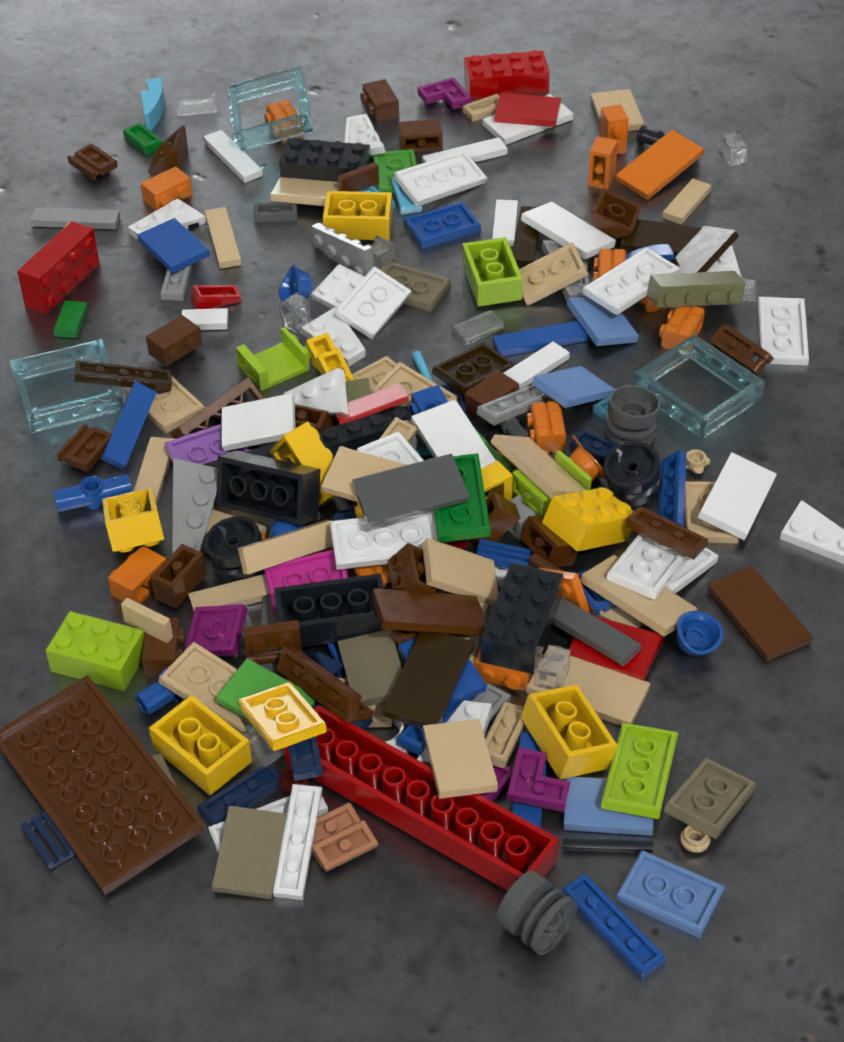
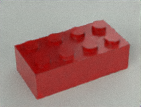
(506, 73)
(58, 267)

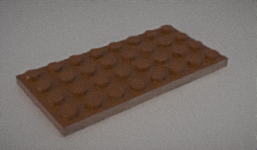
(98, 784)

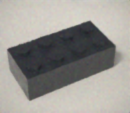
(322, 159)
(268, 487)
(330, 608)
(521, 618)

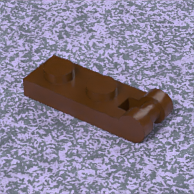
(740, 349)

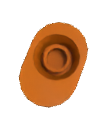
(586, 462)

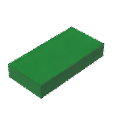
(142, 138)
(70, 319)

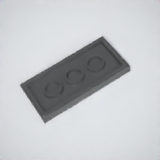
(410, 490)

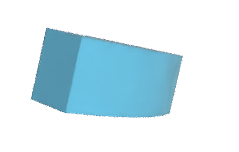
(153, 102)

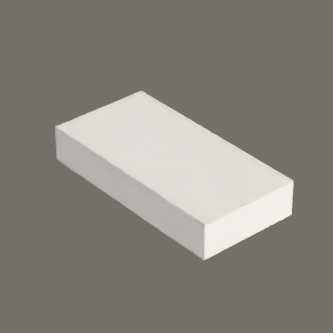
(208, 318)

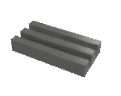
(275, 212)

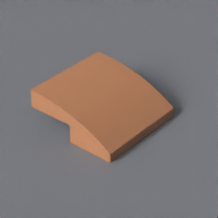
(341, 837)

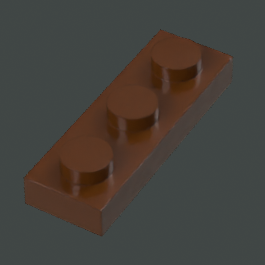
(666, 532)

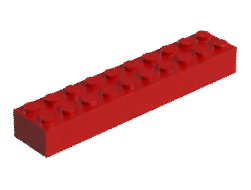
(405, 795)

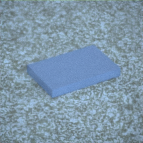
(600, 323)
(572, 386)
(585, 813)
(670, 894)

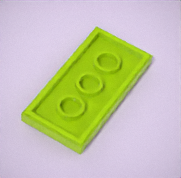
(640, 771)

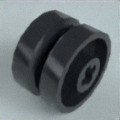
(633, 473)
(223, 543)

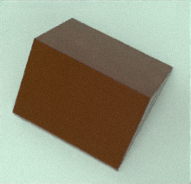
(170, 153)
(615, 214)

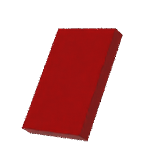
(527, 109)
(638, 666)

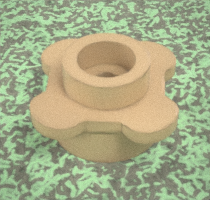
(696, 461)

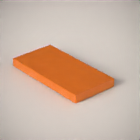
(659, 164)

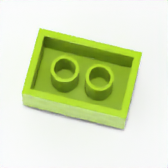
(492, 271)
(96, 649)

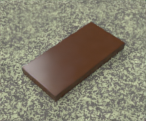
(429, 612)
(759, 613)

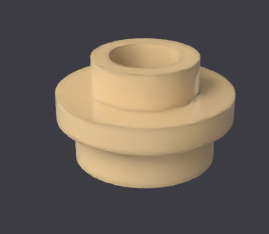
(694, 846)

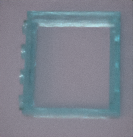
(278, 129)
(748, 385)
(70, 409)

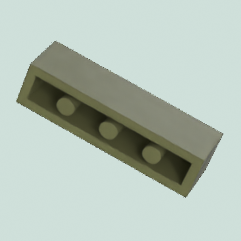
(696, 289)

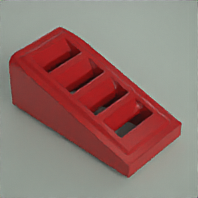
(214, 296)

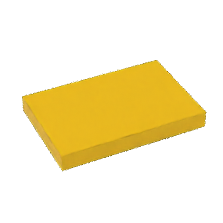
(282, 716)

